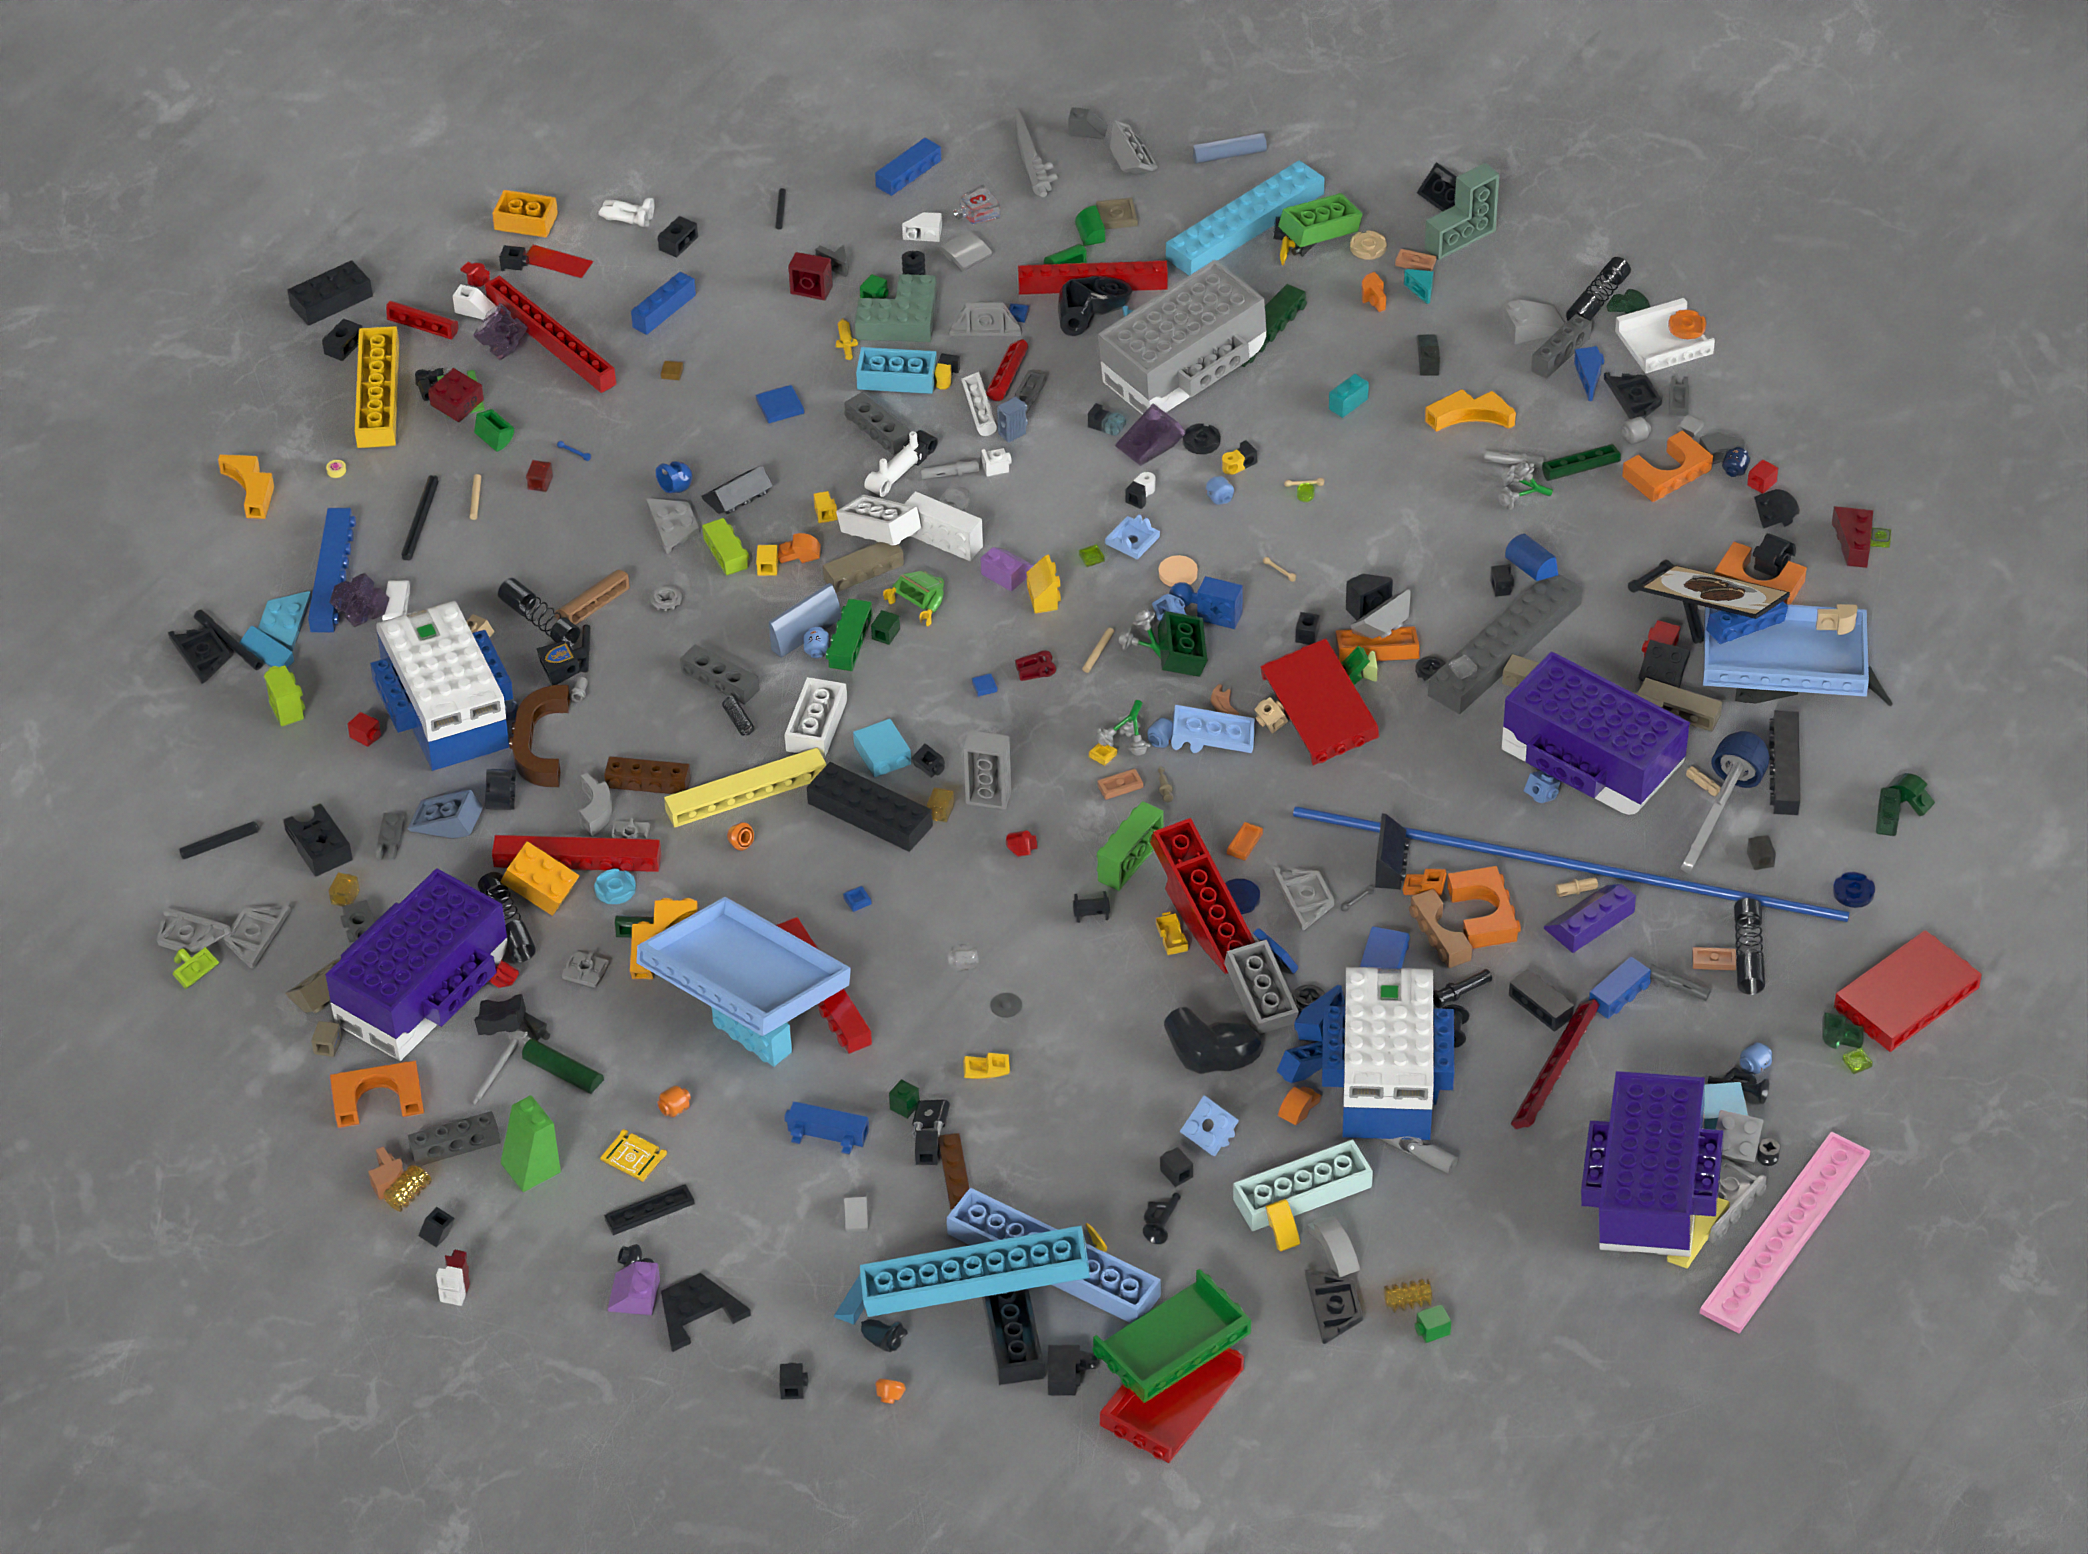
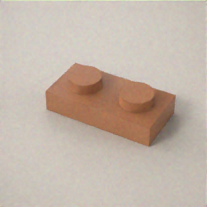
(1415, 260)
(1120, 784)
(1714, 958)

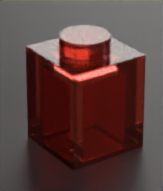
(539, 476)

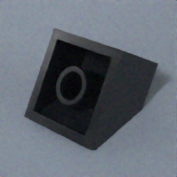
(1367, 593)

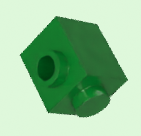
(874, 288)
(1433, 1323)

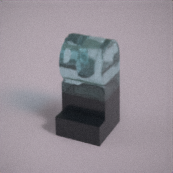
(1105, 421)

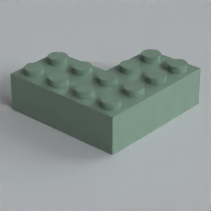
(1470, 218)
(899, 319)

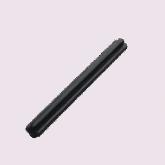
(419, 518)

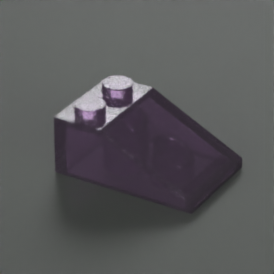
(1150, 436)

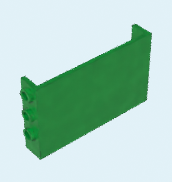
(1174, 1338)

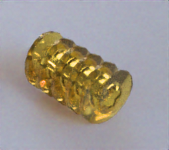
(406, 1187)
(1408, 1295)

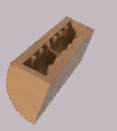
(595, 597)

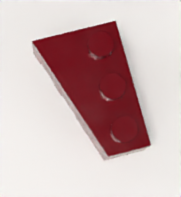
(1854, 534)

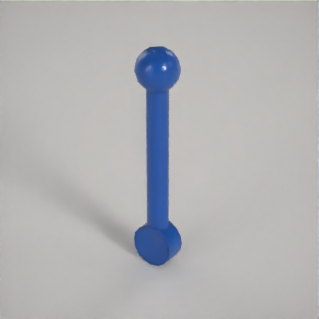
(586, 456)

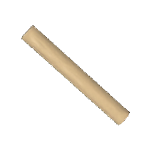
(475, 496)
(1098, 650)

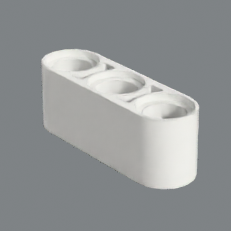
(398, 594)

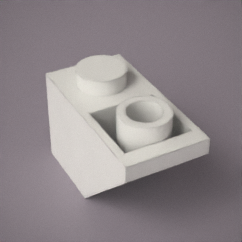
(923, 227)
(471, 302)

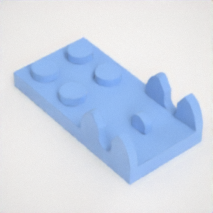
(1211, 729)

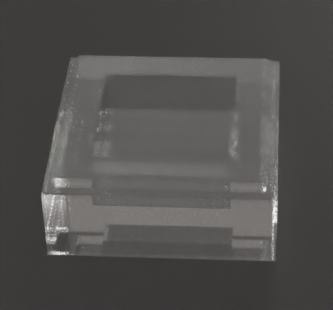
(1463, 666)

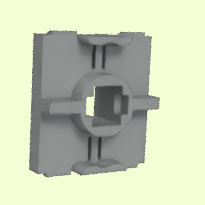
(630, 830)
(593, 966)

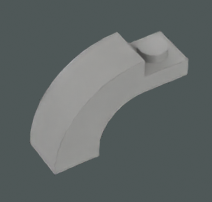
(599, 811)
(1336, 1245)

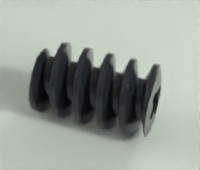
(913, 263)

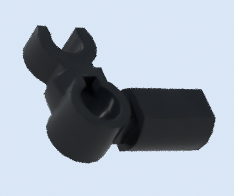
(425, 378)

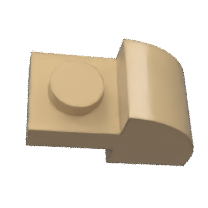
(1840, 619)

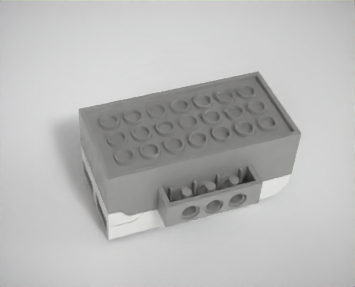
(1183, 339)

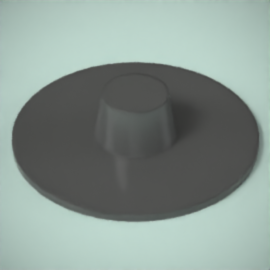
(1006, 1005)

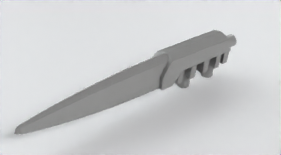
(1033, 164)

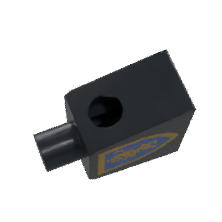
(560, 661)

